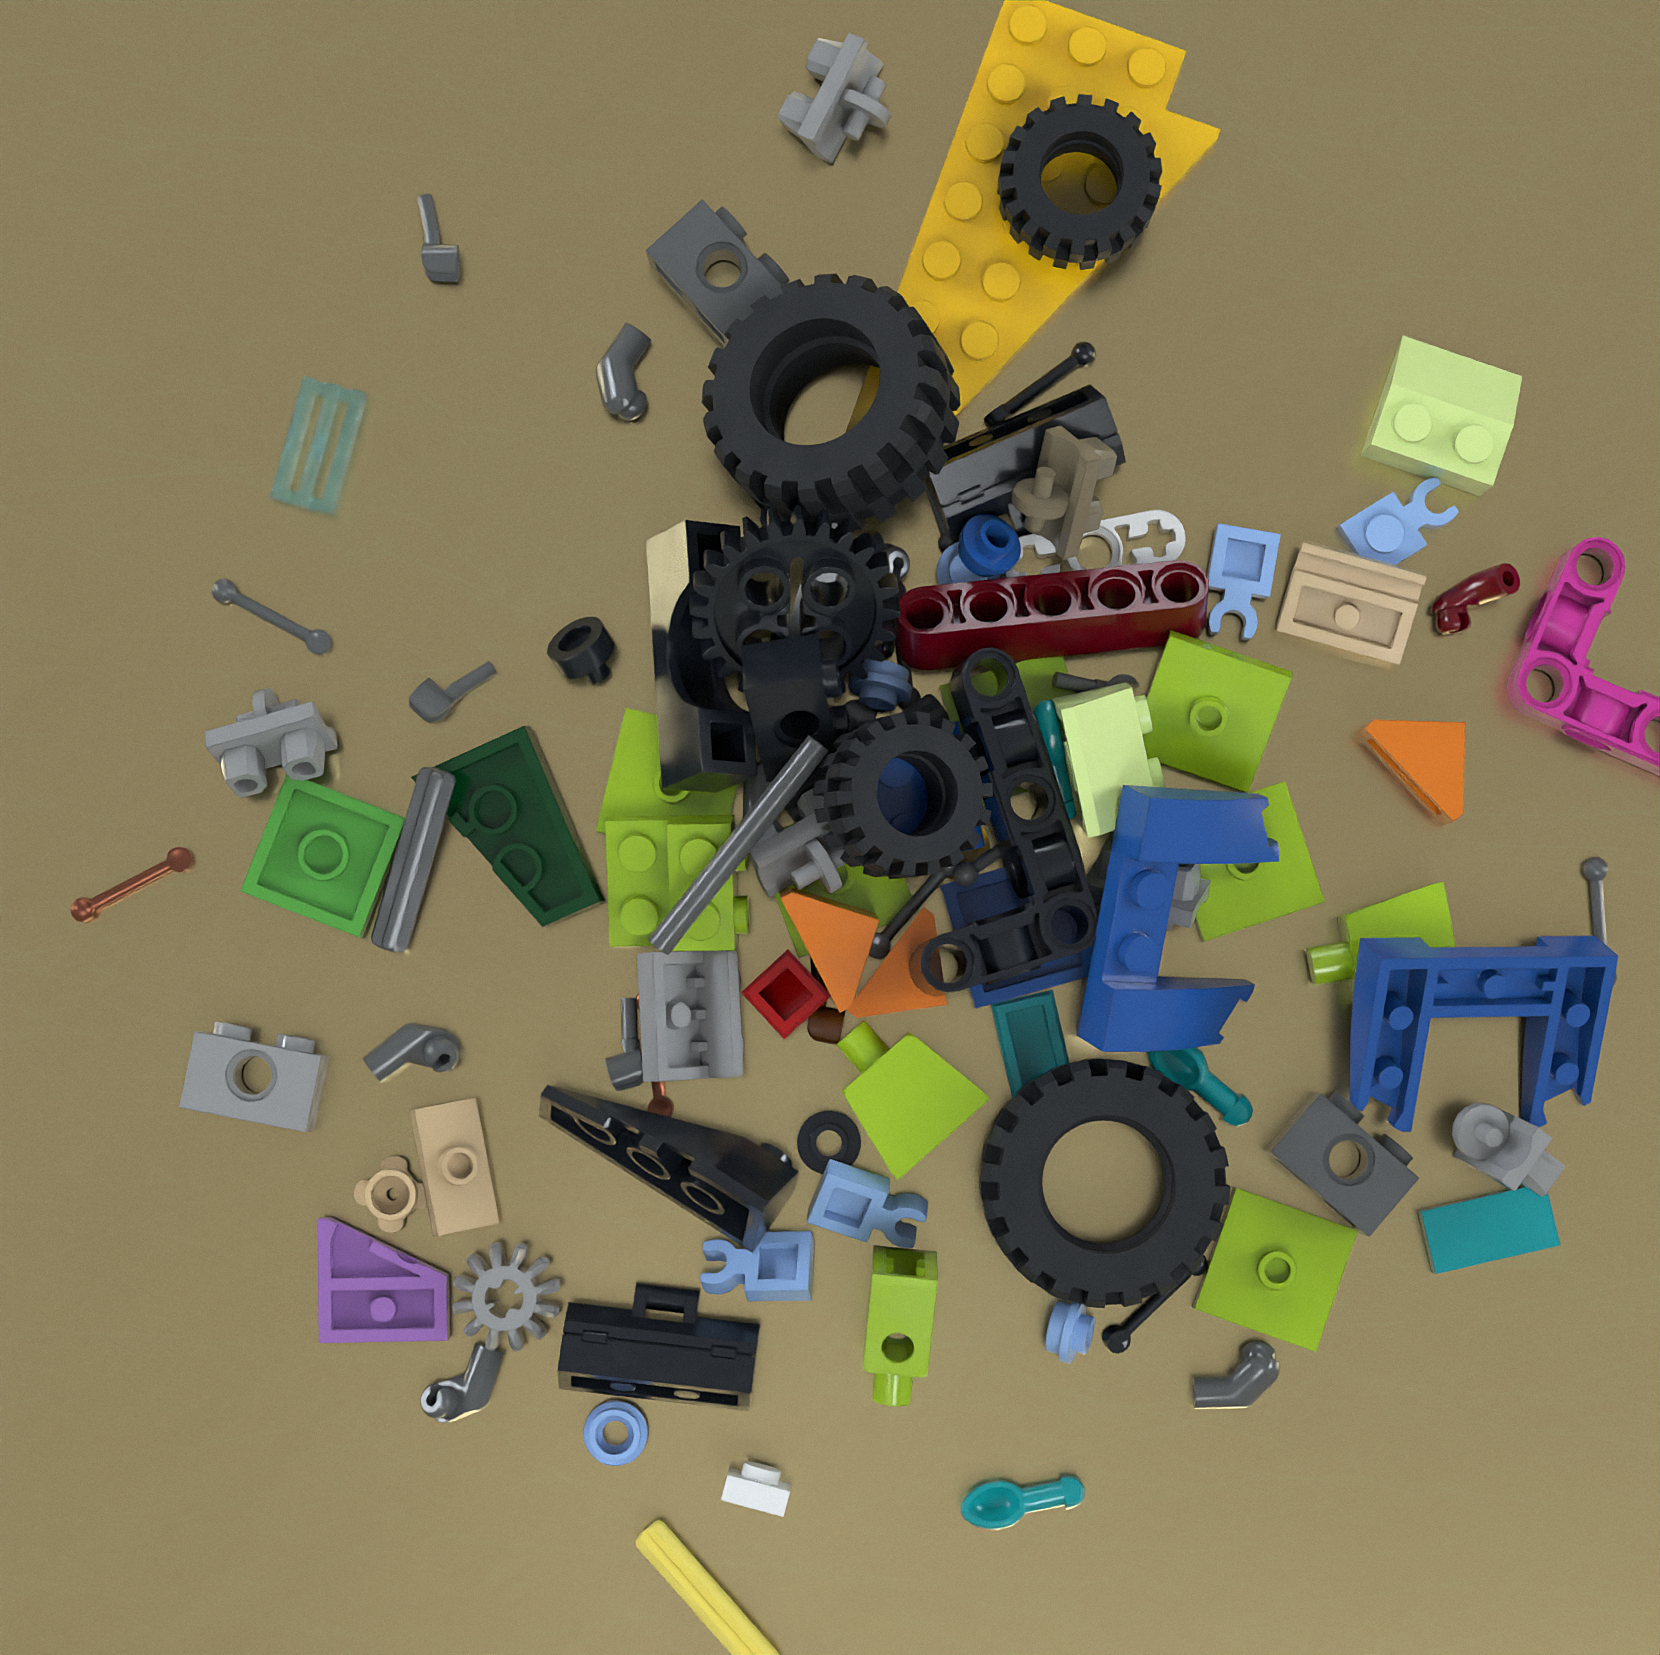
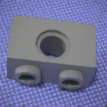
(216, 1085)

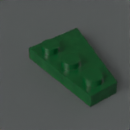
(520, 825)

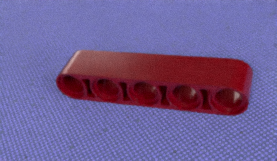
(1077, 598)

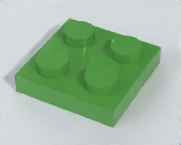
(324, 855)

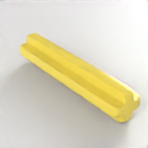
(701, 1592)

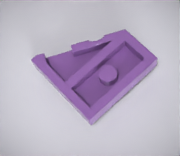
(376, 1290)

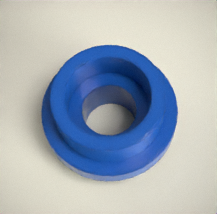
(988, 545)

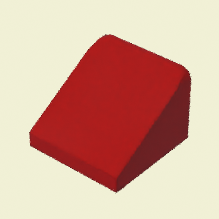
(786, 994)

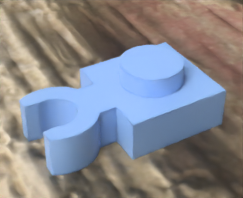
(1390, 530)
(1241, 568)
(858, 1202)
(774, 1271)

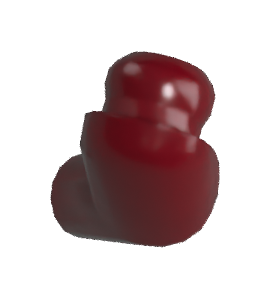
(1477, 589)

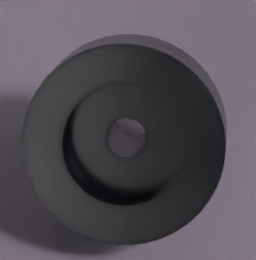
(582, 650)

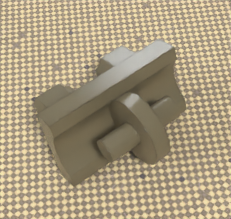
(1061, 496)

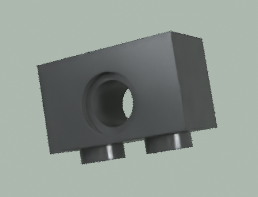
(697, 242)
(1305, 1149)

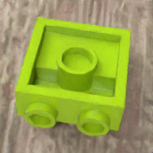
(652, 867)

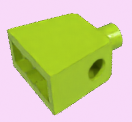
(1411, 914)
(905, 1096)
(904, 1303)

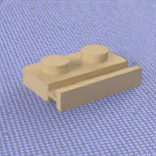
(1350, 601)

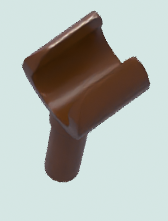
(826, 1022)

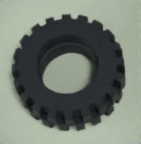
(789, 345)
(1190, 1200)

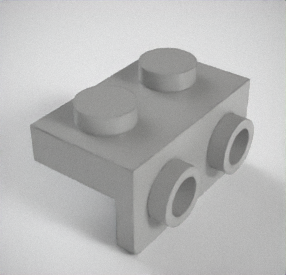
(690, 1015)

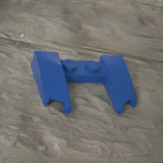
(1154, 832)
(1404, 983)

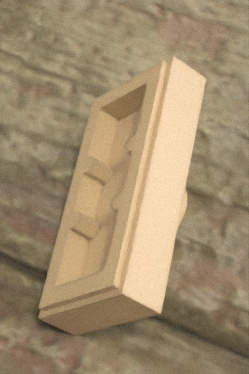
(454, 1167)

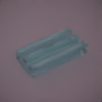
(332, 394)

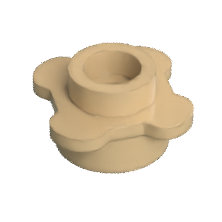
(374, 1194)

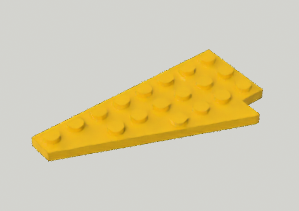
(965, 268)

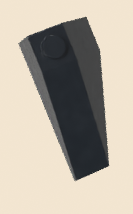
(699, 1168)

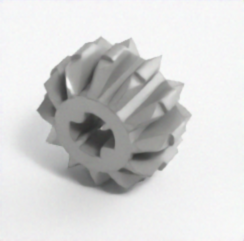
(518, 1314)

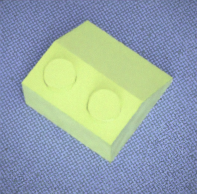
(1443, 417)
(1105, 751)

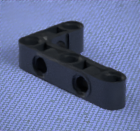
(1037, 853)

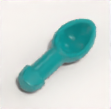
(1050, 729)
(1192, 1072)
(1004, 1503)

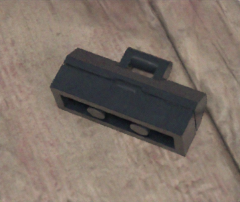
(991, 461)
(659, 1359)

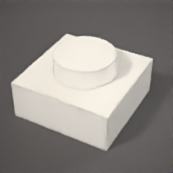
(757, 1488)

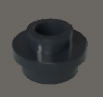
(822, 1122)

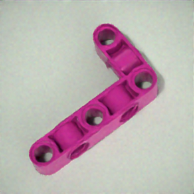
(1558, 644)

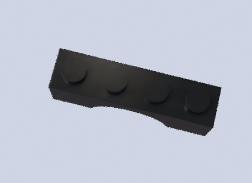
(701, 730)

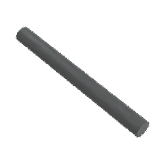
(738, 845)

